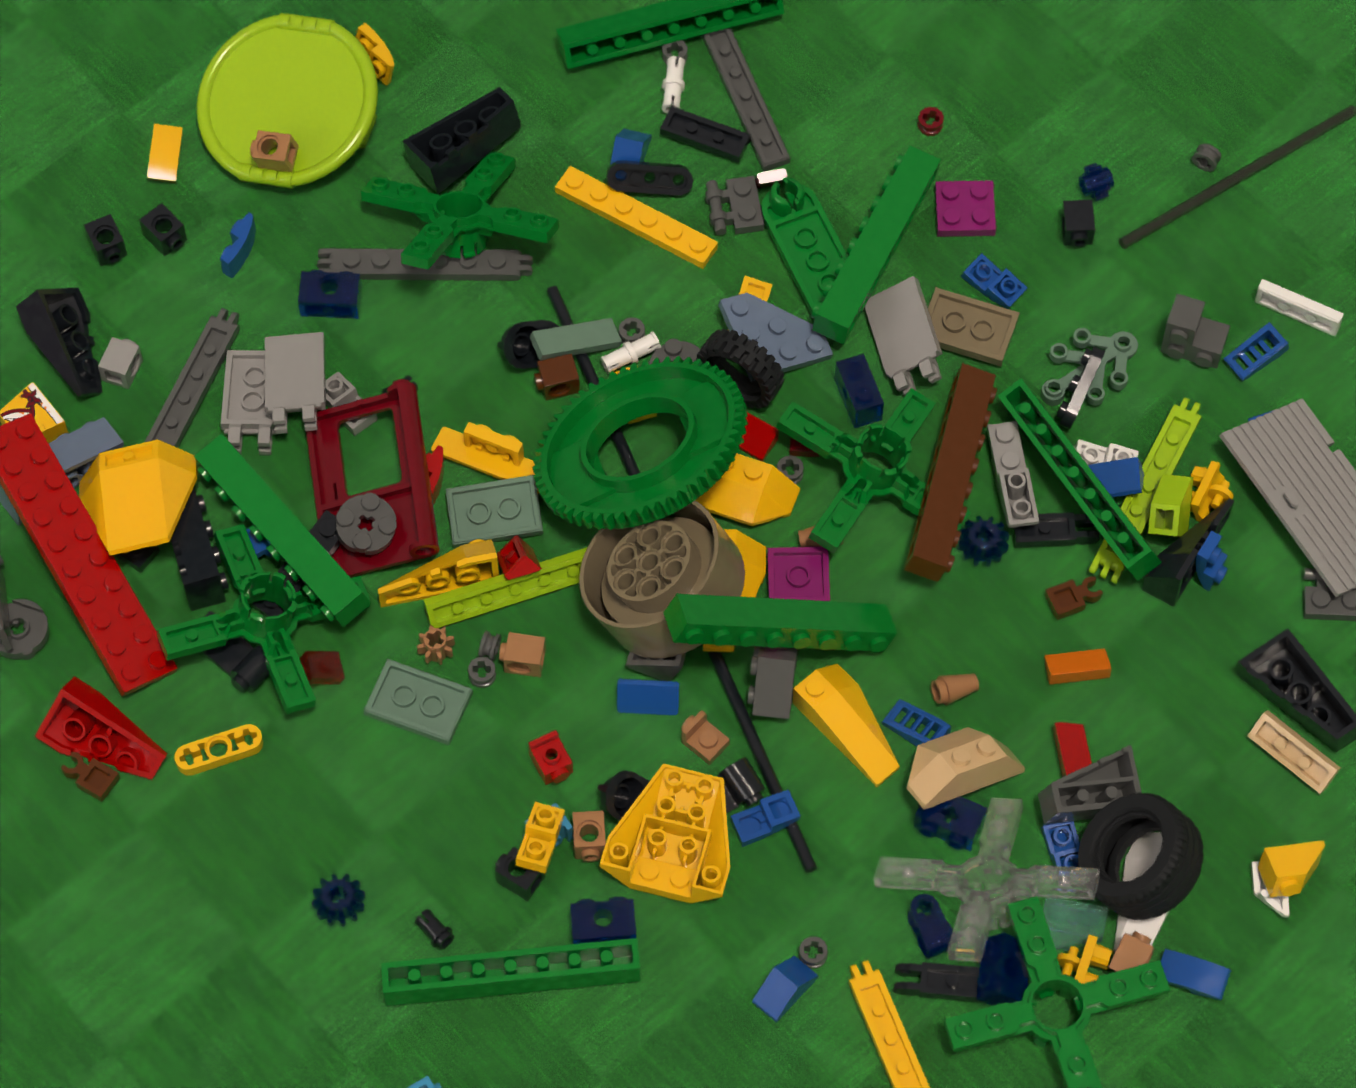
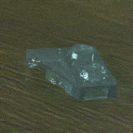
(1073, 921)

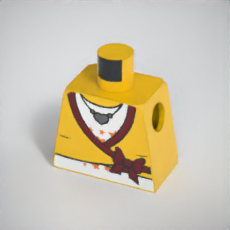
(33, 401)

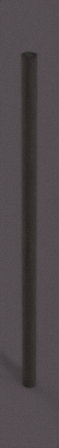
(1237, 177)

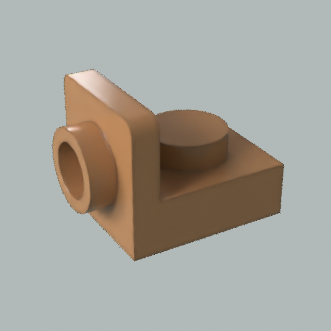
(703, 737)

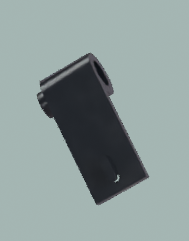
(240, 662)
(741, 785)

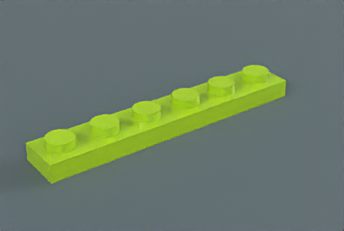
(501, 592)

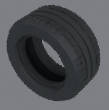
(1171, 874)

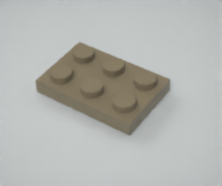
(972, 326)

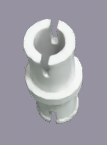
(673, 83)
(630, 352)

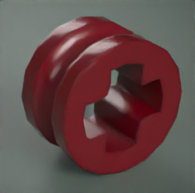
(937, 125)

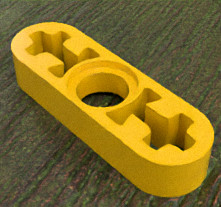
(194, 748)

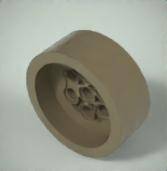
(640, 569)

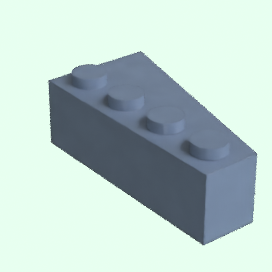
(76, 453)

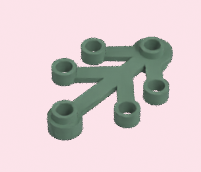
(1113, 350)

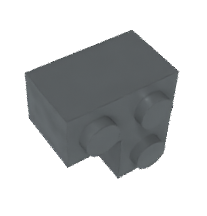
(1193, 336)
(774, 681)

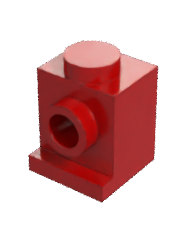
(546, 747)

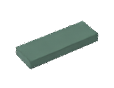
(575, 339)

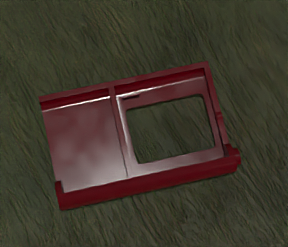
(410, 498)

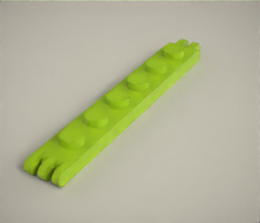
(1161, 460)

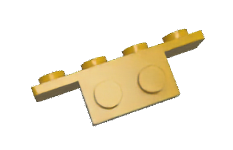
(485, 451)

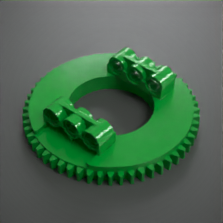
(568, 456)

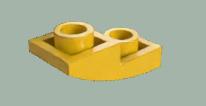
(378, 52)
(164, 153)
(540, 837)

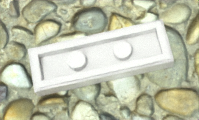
(1298, 307)

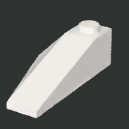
(1137, 862)

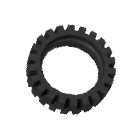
(750, 357)

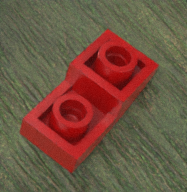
(436, 471)

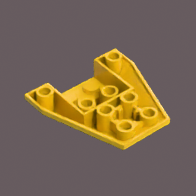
(138, 494)
(667, 856)

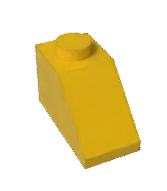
(1289, 867)

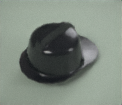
(518, 346)
(620, 792)

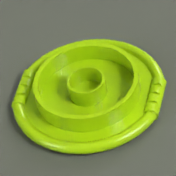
(288, 79)

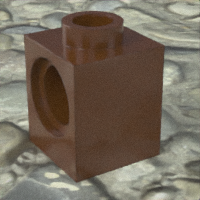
(557, 377)

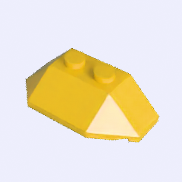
(751, 493)

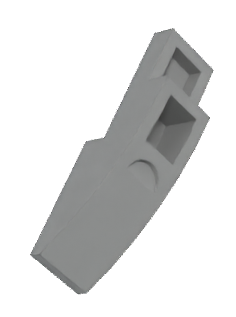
(1011, 475)

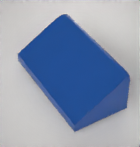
(1120, 476)
(648, 697)

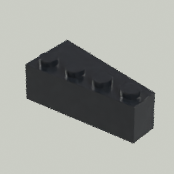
(461, 139)
(197, 558)
(1299, 688)

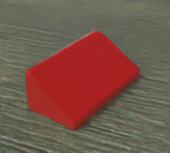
(759, 438)
(517, 559)
(1071, 747)

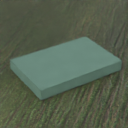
(494, 510)
(418, 702)

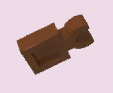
(1069, 599)
(92, 778)

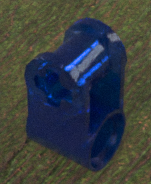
(931, 931)

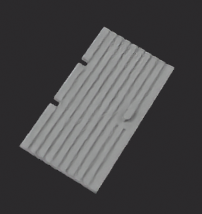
(1304, 486)

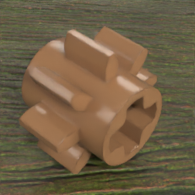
(434, 638)

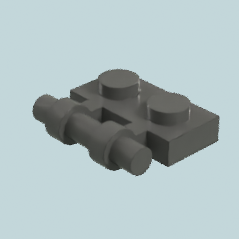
(743, 203)
(1321, 602)

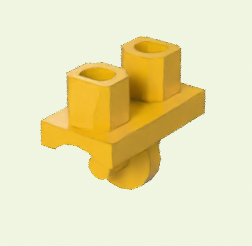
(1211, 490)
(1092, 955)

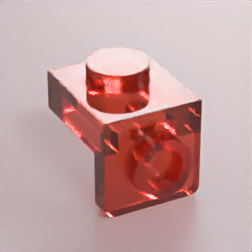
(322, 667)

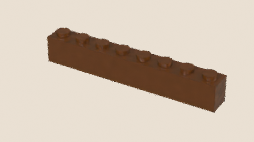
(950, 473)

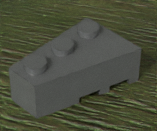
(1090, 788)

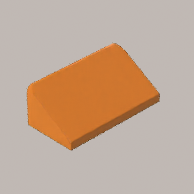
(1077, 666)

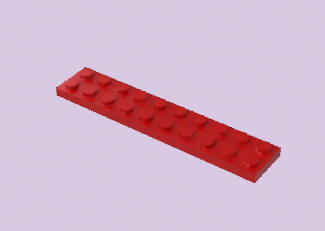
(79, 559)

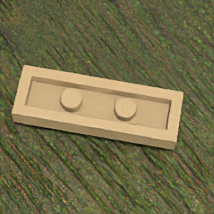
(1294, 752)

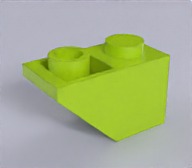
(1171, 506)

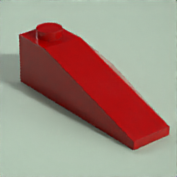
(95, 728)

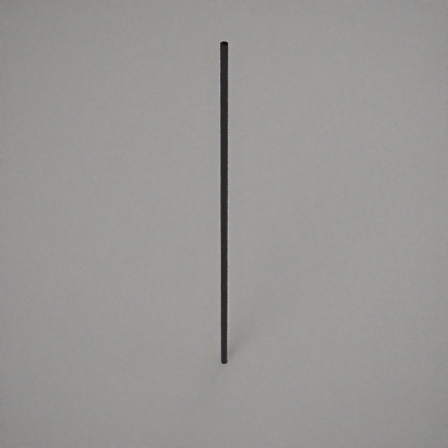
(716, 657)

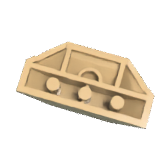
(958, 766)

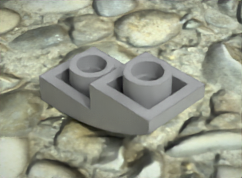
(340, 392)

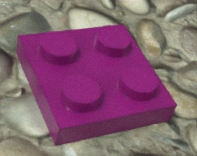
(965, 208)
(798, 573)

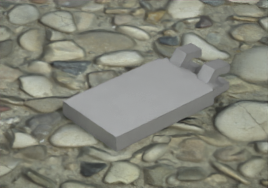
(904, 333)
(295, 378)
(245, 400)

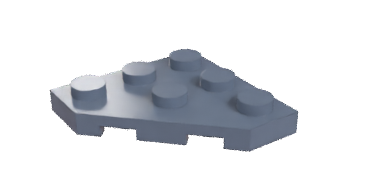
(777, 330)

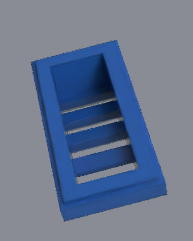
(1258, 338)
(931, 723)

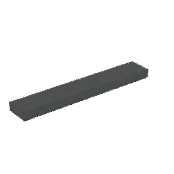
(746, 99)

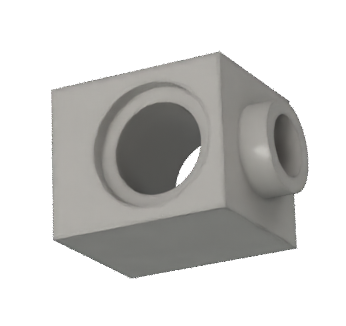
(120, 362)

